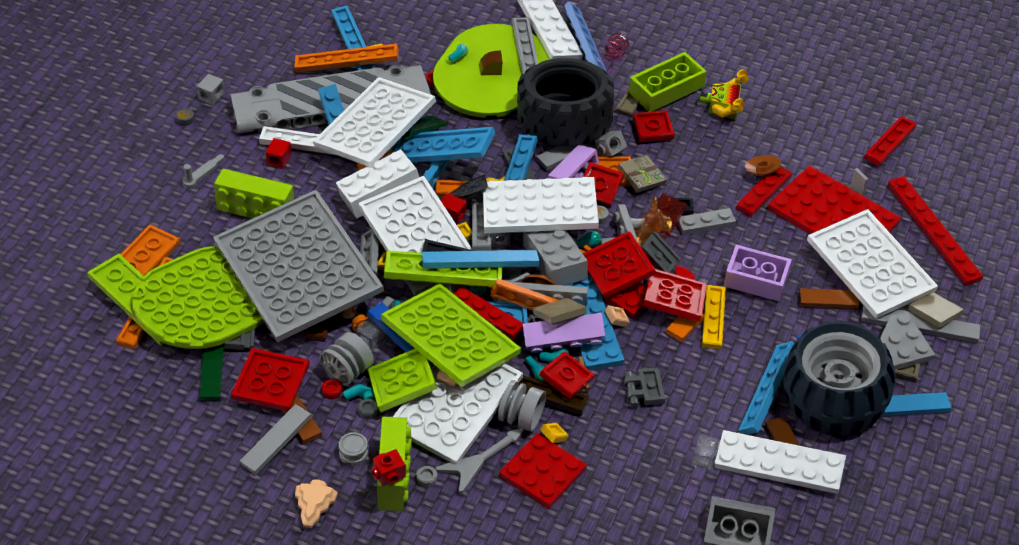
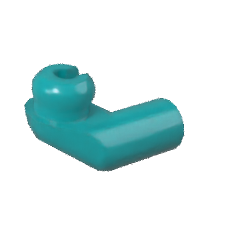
(549, 357)
(359, 390)

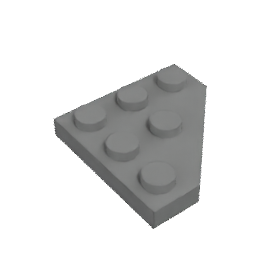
(905, 341)

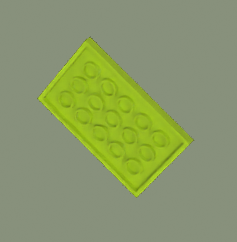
(450, 334)

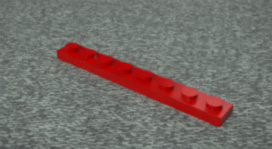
(935, 231)

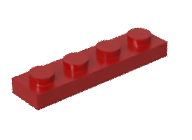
(890, 141)
(763, 191)
(499, 319)

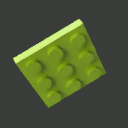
(401, 379)

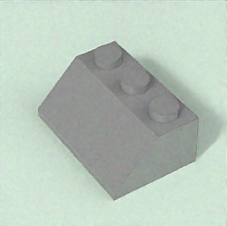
(738, 523)

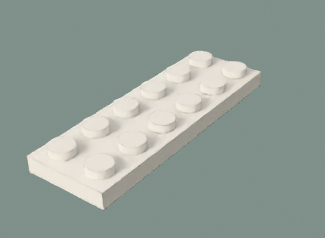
(551, 29)
(780, 461)

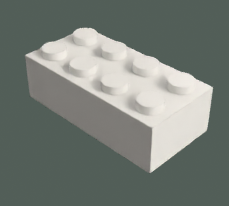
(374, 180)

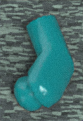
(461, 51)

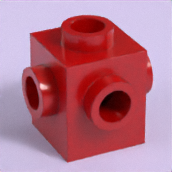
(388, 467)

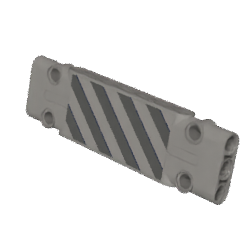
(298, 103)

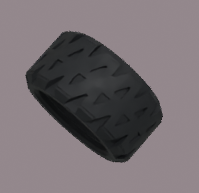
(565, 102)

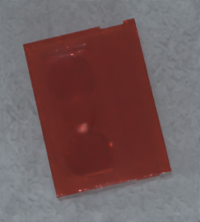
(671, 208)

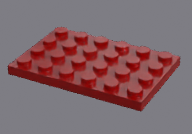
(820, 201)

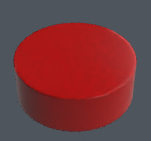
(331, 389)

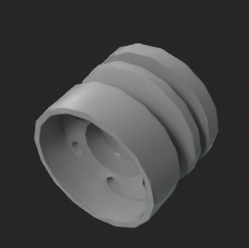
(346, 358)
(519, 405)

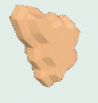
(314, 500)

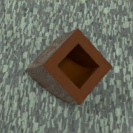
(491, 63)

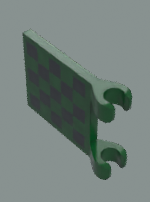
(425, 124)

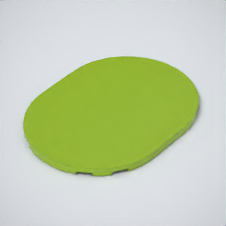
(477, 94)
(194, 301)

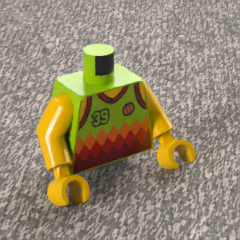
(725, 97)

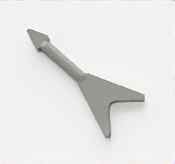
(470, 466)

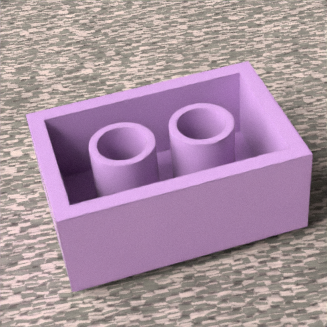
(757, 273)

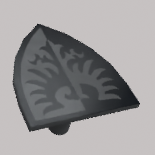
(471, 189)

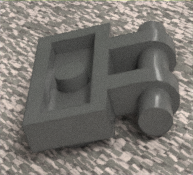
(650, 384)

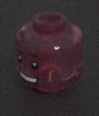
(617, 45)

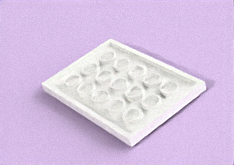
(374, 121)
(540, 205)
(409, 216)
(872, 263)
(454, 417)

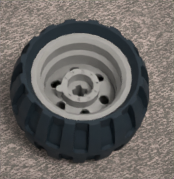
(839, 377)

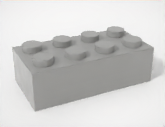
(558, 255)

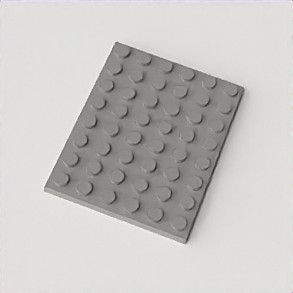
(298, 265)

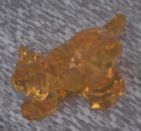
(653, 221)

